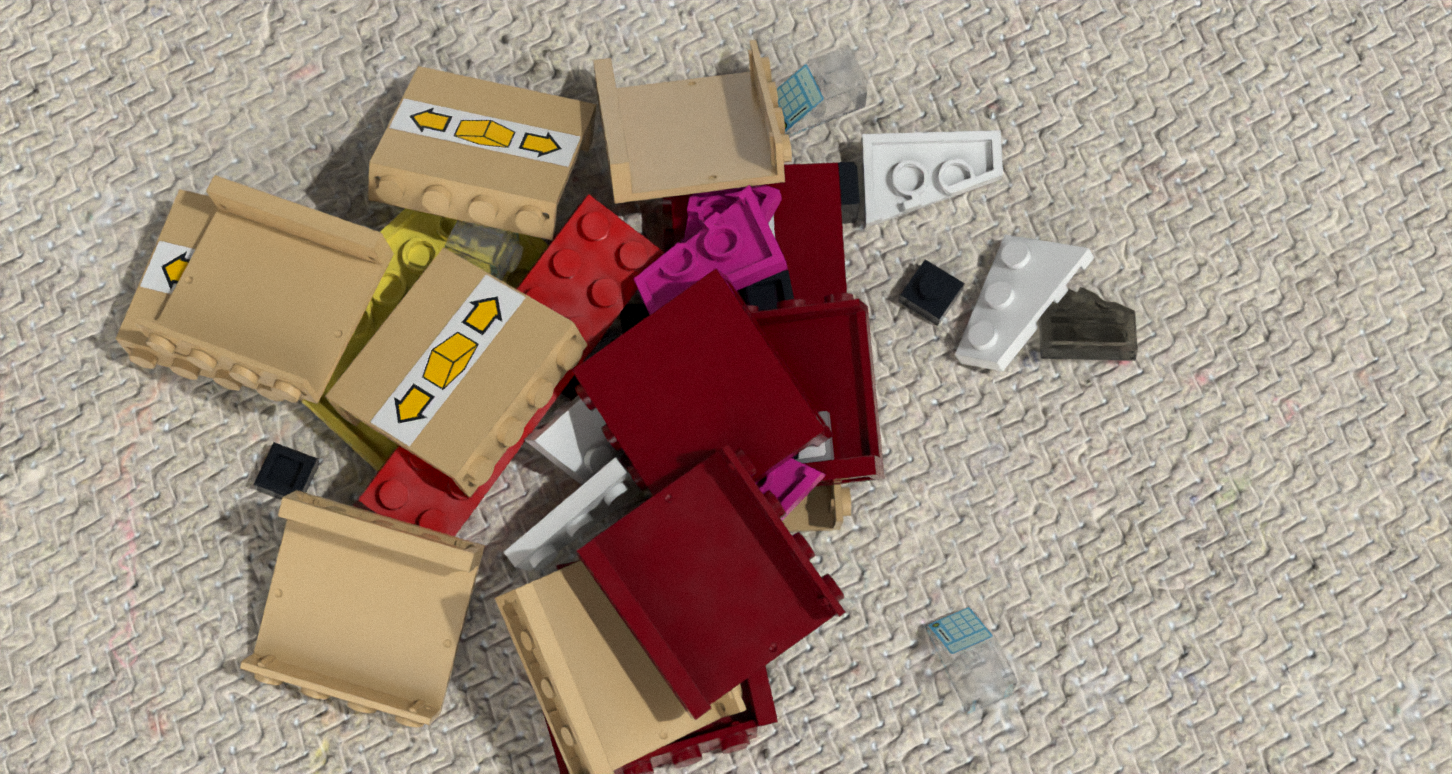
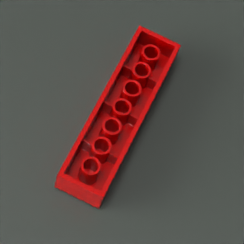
(579, 275)

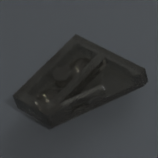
(1087, 329)

